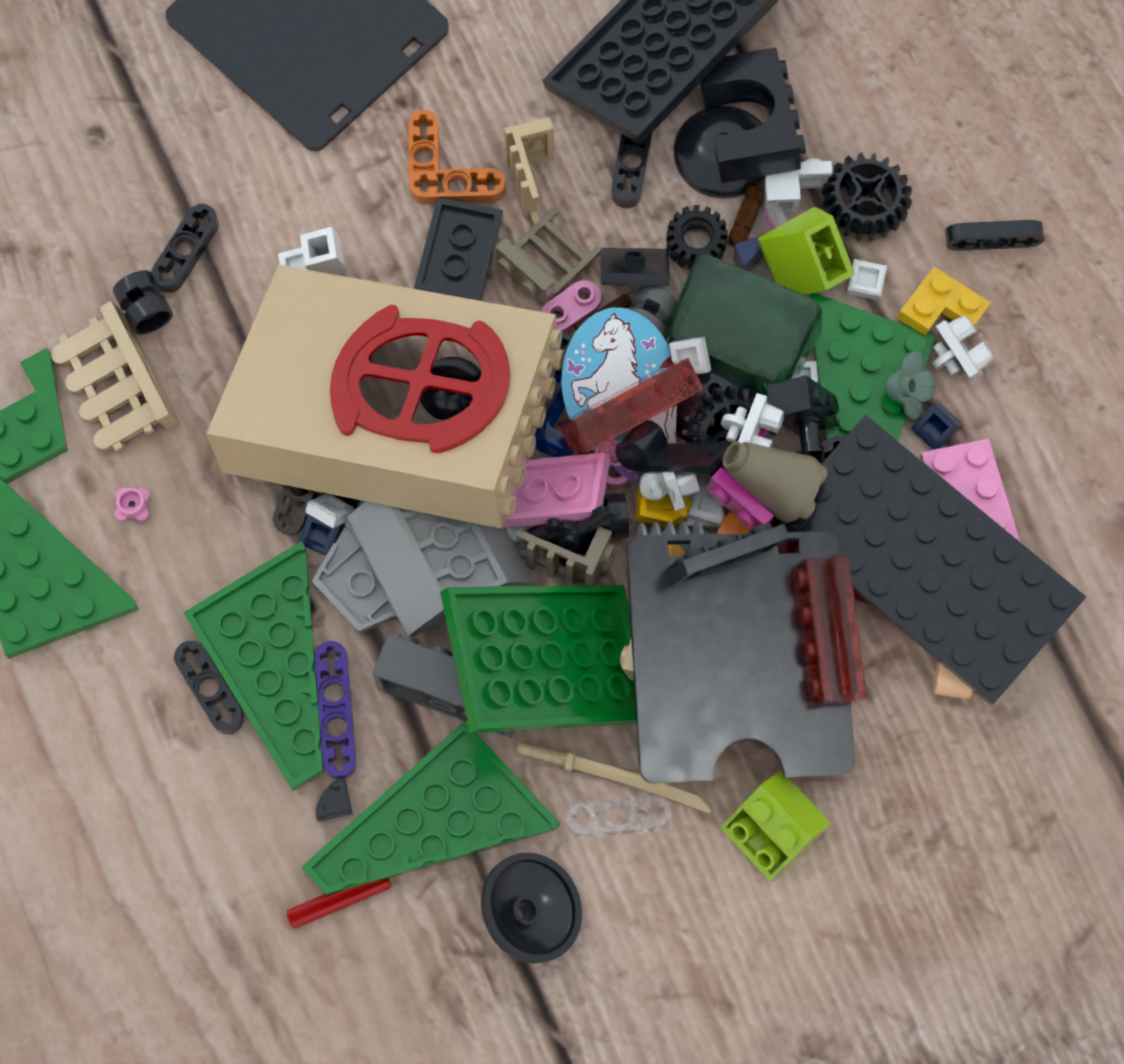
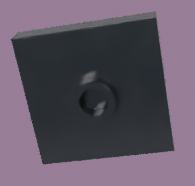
(635, 266)

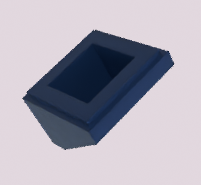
(747, 254)
(937, 426)
(318, 535)

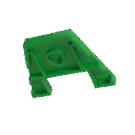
(33, 426)

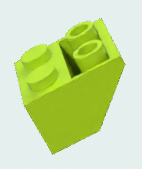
(807, 253)
(775, 825)

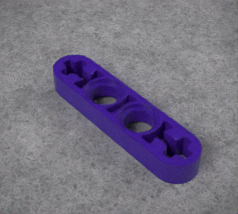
(332, 710)

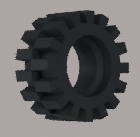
(696, 219)

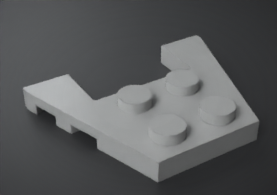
(351, 584)

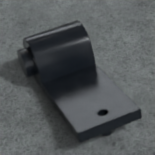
(648, 450)

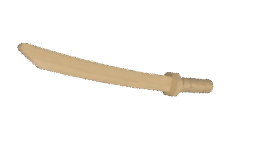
(573, 761)

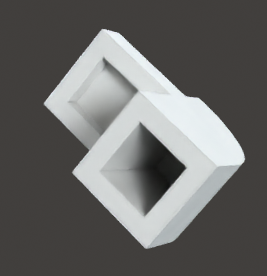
(786, 186)
(319, 252)

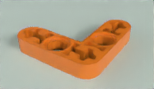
(431, 171)

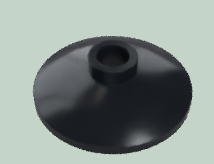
(442, 403)

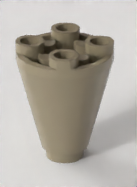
(776, 478)

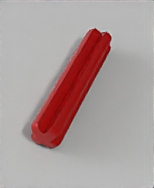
(328, 904)

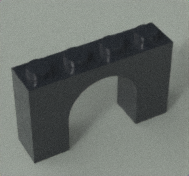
(774, 144)

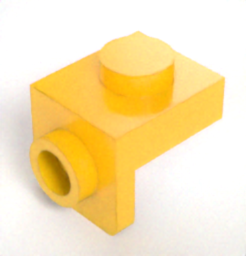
(660, 510)

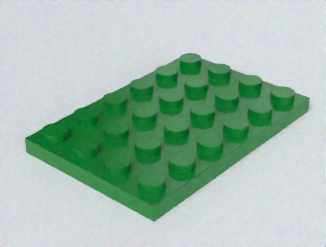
(541, 656)

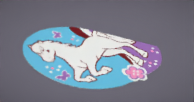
(608, 355)

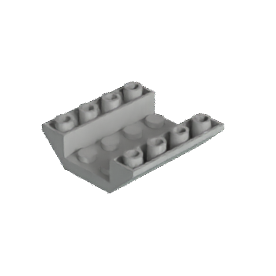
(425, 553)

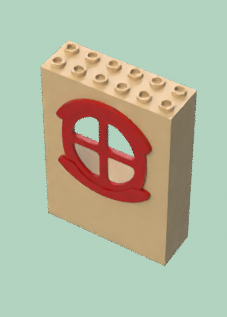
(300, 414)

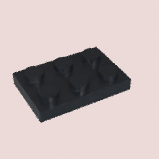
(459, 249)
(727, 552)

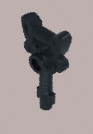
(575, 535)

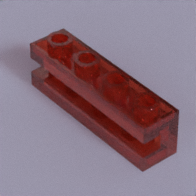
(630, 406)
(830, 631)

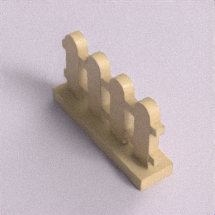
(126, 391)

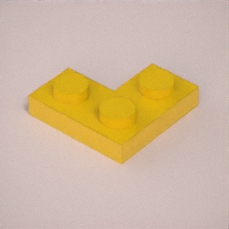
(938, 296)

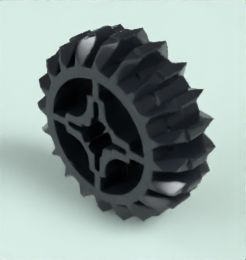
(853, 177)
(717, 407)

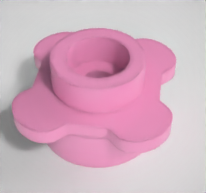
(127, 495)

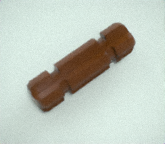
(746, 215)

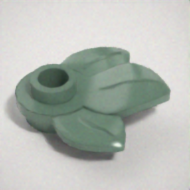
(911, 385)

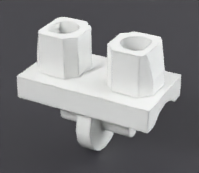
(954, 334)
(760, 416)
(657, 484)

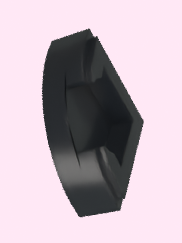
(334, 801)

